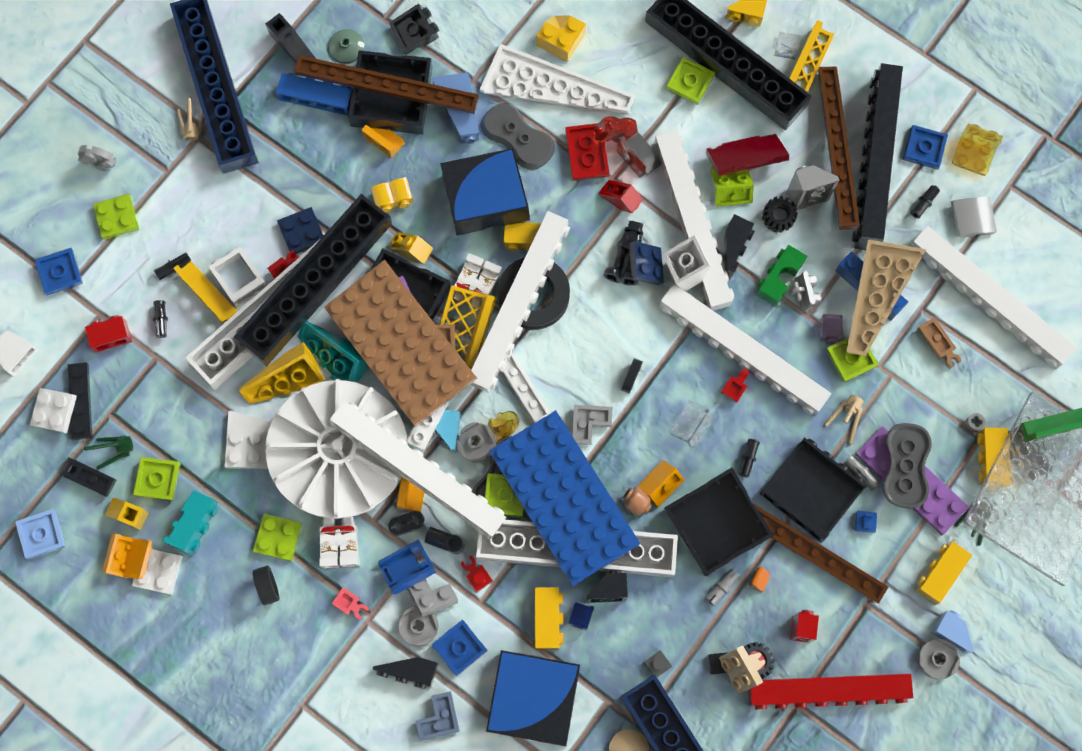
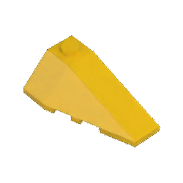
(285, 375)

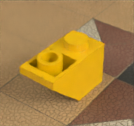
(747, 11)
(410, 247)
(126, 513)

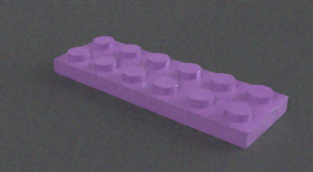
(942, 505)

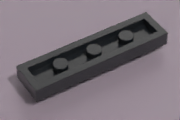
(80, 386)

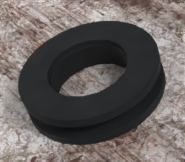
(554, 310)

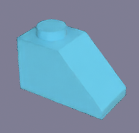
(449, 428)

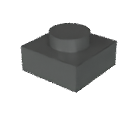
(658, 664)

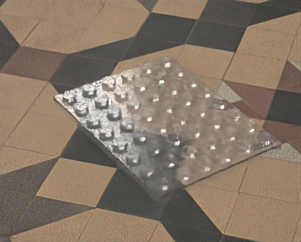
(1034, 496)

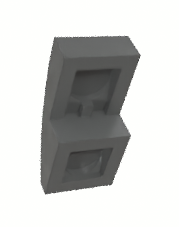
(644, 153)

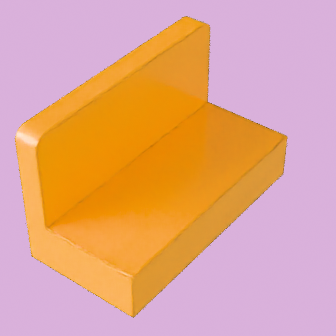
(383, 139)
(661, 482)
(409, 497)

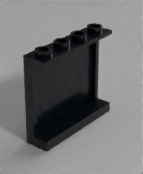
(813, 489)

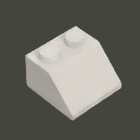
(687, 263)

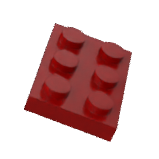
(586, 154)

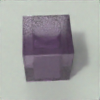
(831, 328)

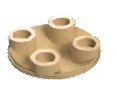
(629, 741)

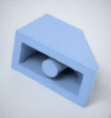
(954, 630)

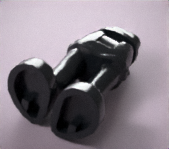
(631, 233)

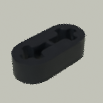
(631, 375)
(408, 527)

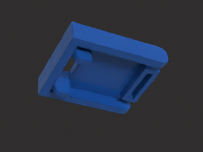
(402, 568)

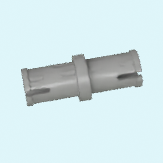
(858, 469)
(722, 587)

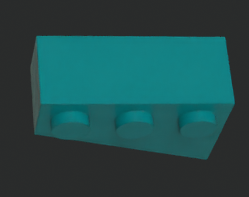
(192, 523)

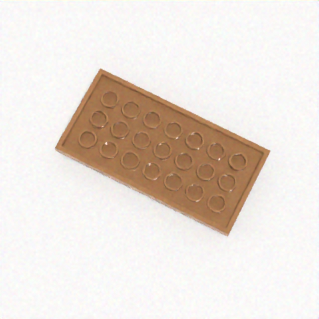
(400, 343)

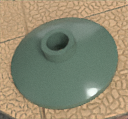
(349, 52)

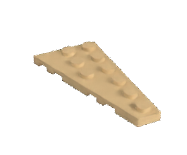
(882, 280)

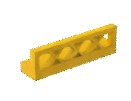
(806, 54)
(206, 291)

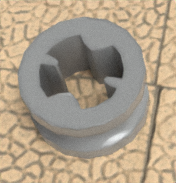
(979, 418)

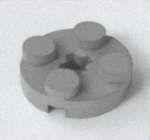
(99, 157)
(466, 439)
(416, 637)
(949, 655)

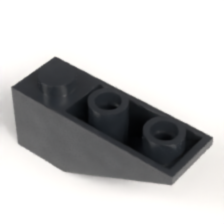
(287, 38)
(735, 237)
(413, 669)

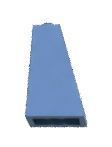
(462, 122)

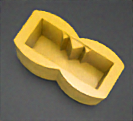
(392, 195)

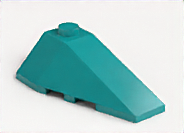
(334, 353)

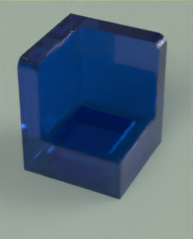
(581, 616)

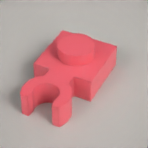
(348, 602)

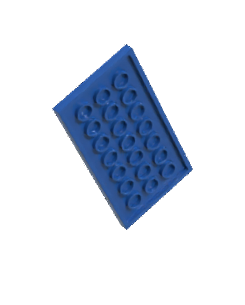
(564, 498)

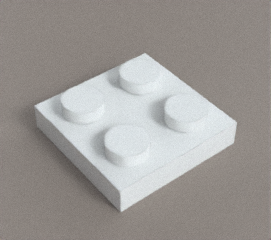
(53, 410)
(160, 573)

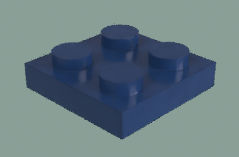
(300, 230)
(646, 263)

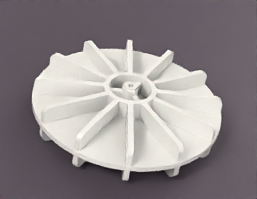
(320, 465)

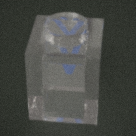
(786, 45)

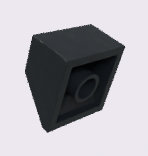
(610, 588)

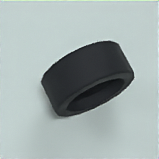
(266, 585)

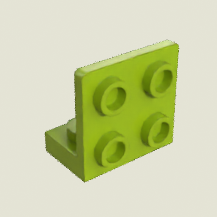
(732, 188)

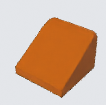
(760, 579)

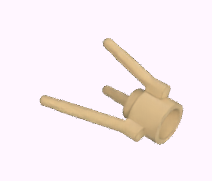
(190, 131)
(852, 407)

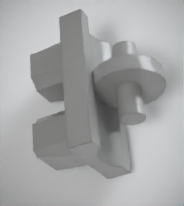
(803, 290)

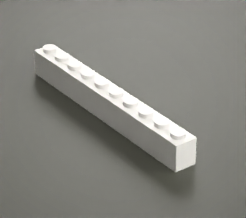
(692, 216)
(994, 299)
(518, 301)
(745, 350)
(417, 469)

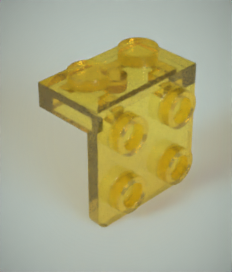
(976, 149)

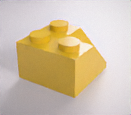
(561, 36)

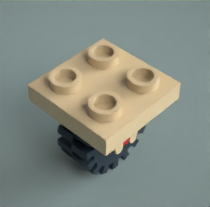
(747, 665)

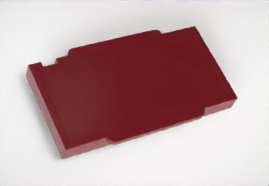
(747, 154)

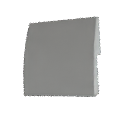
(973, 216)

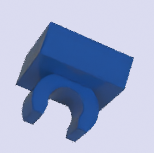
(865, 521)

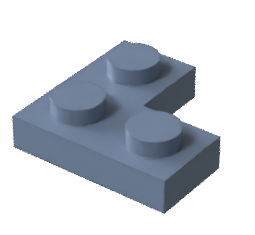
(443, 722)

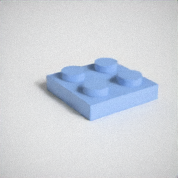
(40, 534)

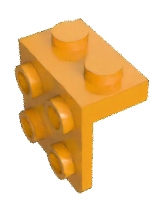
(127, 557)

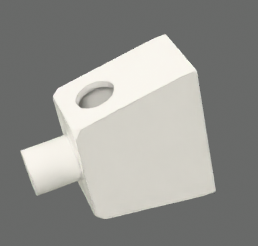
(14, 352)

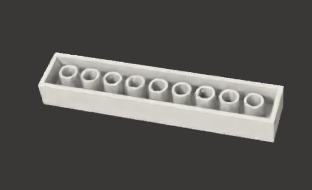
(220, 354)
(522, 544)

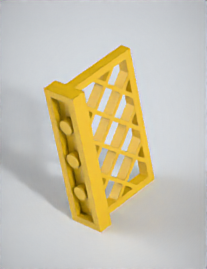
(480, 327)

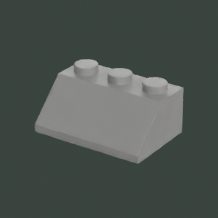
(811, 186)

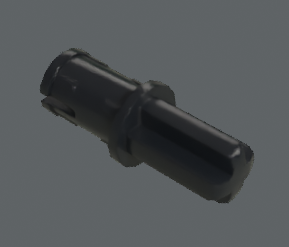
(925, 201)
(167, 268)
(160, 318)
(748, 458)

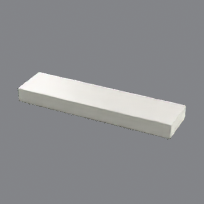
(524, 389)

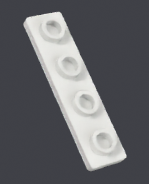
(423, 432)

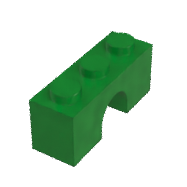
(789, 262)

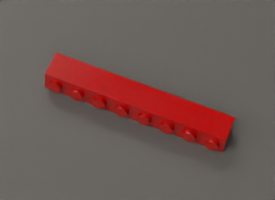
(832, 689)

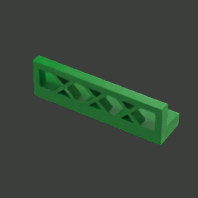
(1052, 425)

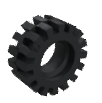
(779, 224)

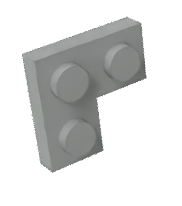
(586, 417)
(431, 601)

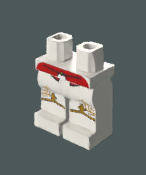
(470, 279)
(337, 537)

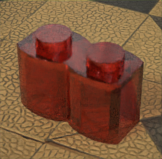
(613, 128)

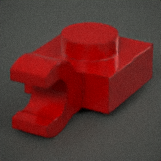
(281, 264)
(735, 387)

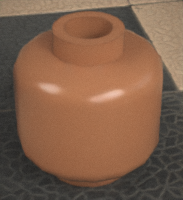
(636, 501)

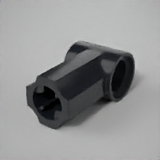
(443, 540)

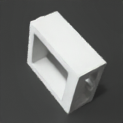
(247, 291)

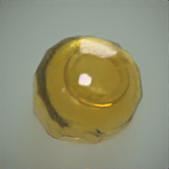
(504, 424)

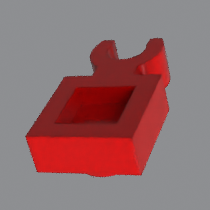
(478, 576)

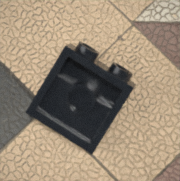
(414, 28)

